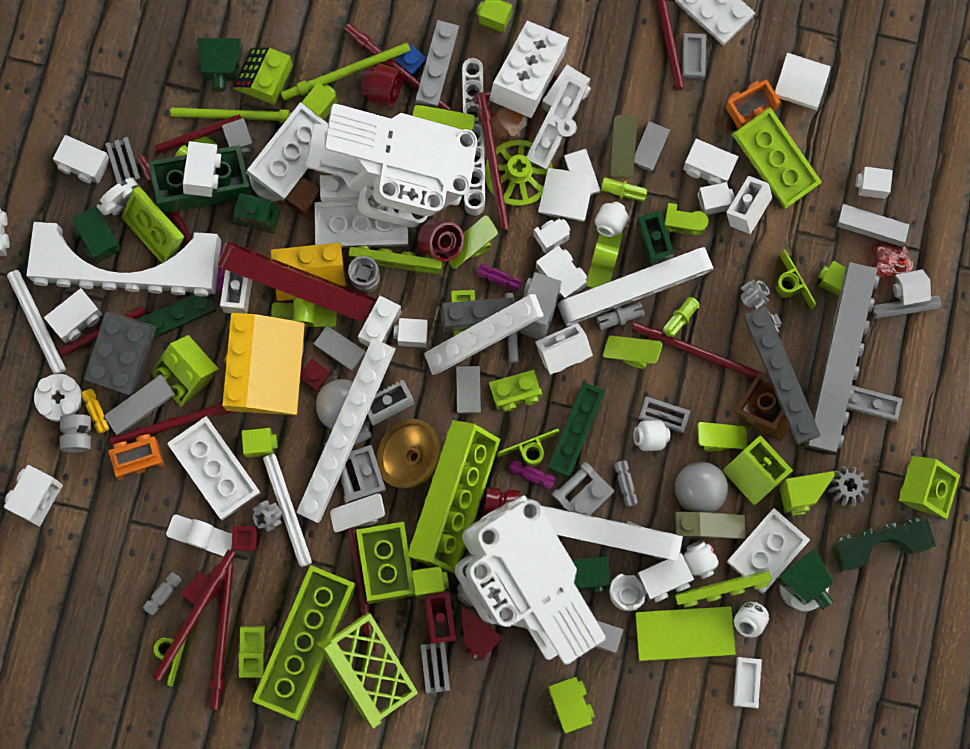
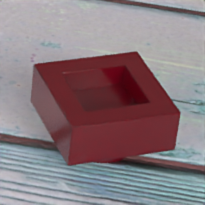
(314, 374)
(244, 538)

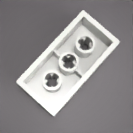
(528, 69)

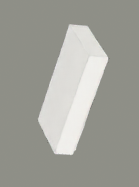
(580, 163)
(747, 682)

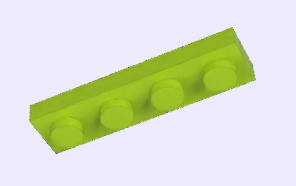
(404, 261)
(714, 591)

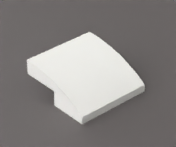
(802, 81)
(566, 194)

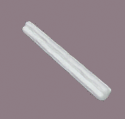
(36, 322)
(287, 510)

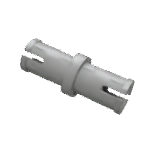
(620, 316)

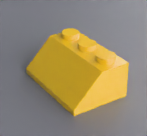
(320, 260)

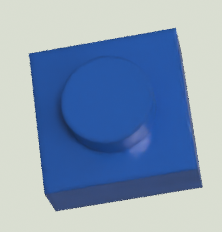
(412, 60)

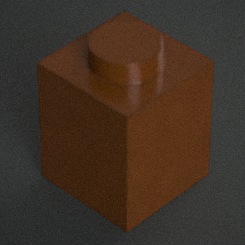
(303, 196)

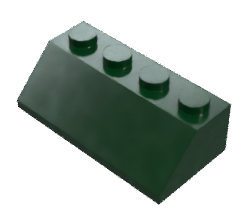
(168, 178)

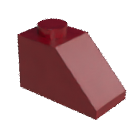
(439, 618)
(478, 636)

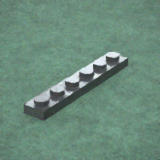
(781, 375)

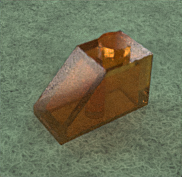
(507, 124)

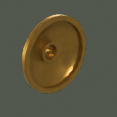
(401, 447)

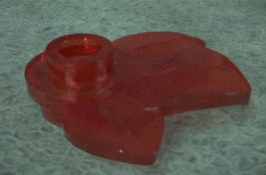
(888, 259)

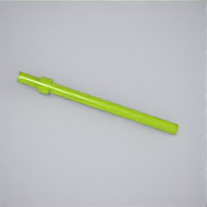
(304, 87)
(280, 116)

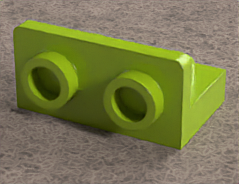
(515, 390)

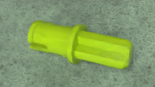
(623, 189)
(681, 317)

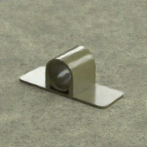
(623, 146)

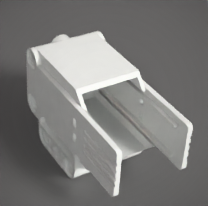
(395, 162)
(518, 576)

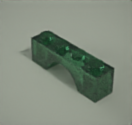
(912, 537)

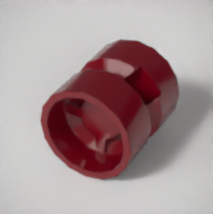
(496, 498)

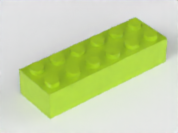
(454, 496)
(297, 656)

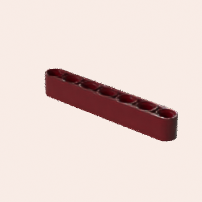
(296, 282)

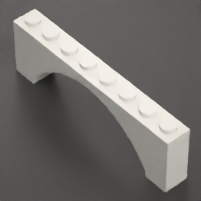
(188, 271)

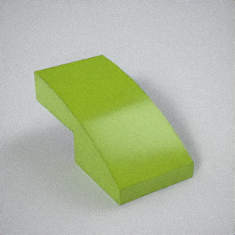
(252, 651)

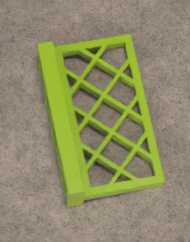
(348, 676)

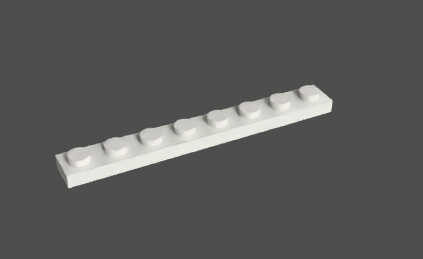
(346, 430)

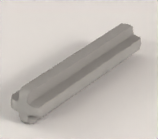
(898, 308)

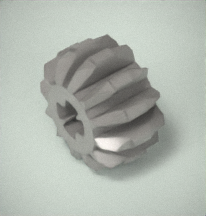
(855, 482)

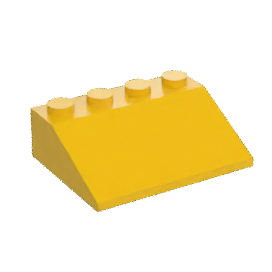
(263, 364)

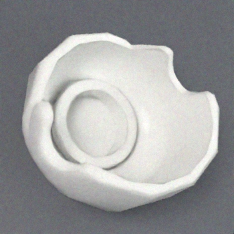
(627, 592)

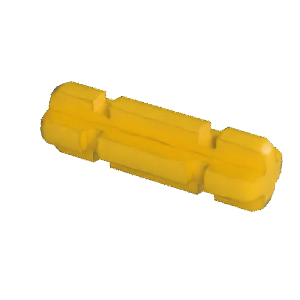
(95, 411)

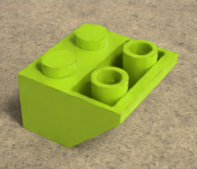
(185, 369)
(757, 470)

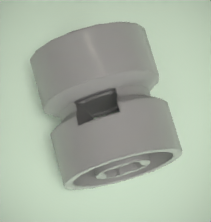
(364, 274)
(75, 433)

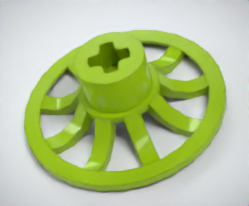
(518, 171)

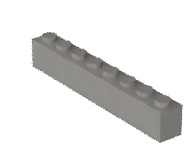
(842, 356)

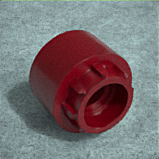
(382, 84)
(440, 239)

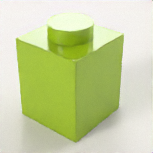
(494, 14)
(321, 100)
(832, 277)
(259, 442)

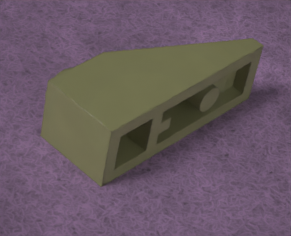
(708, 525)

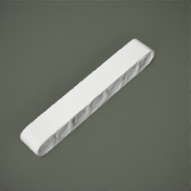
(474, 82)
(635, 286)
(613, 533)

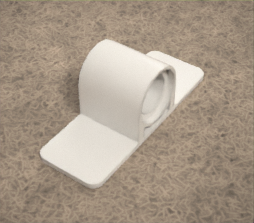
(358, 513)
(199, 535)

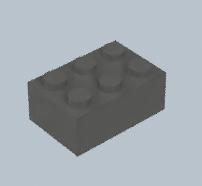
(120, 353)

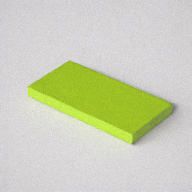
(776, 158)
(685, 633)

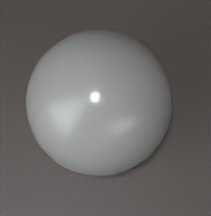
(331, 400)
(701, 487)

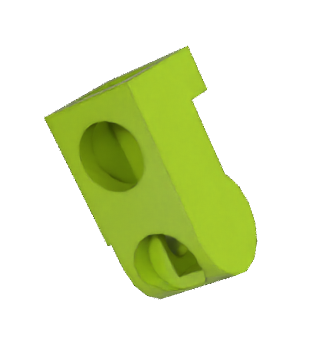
(685, 222)

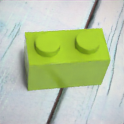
(429, 581)
(570, 704)

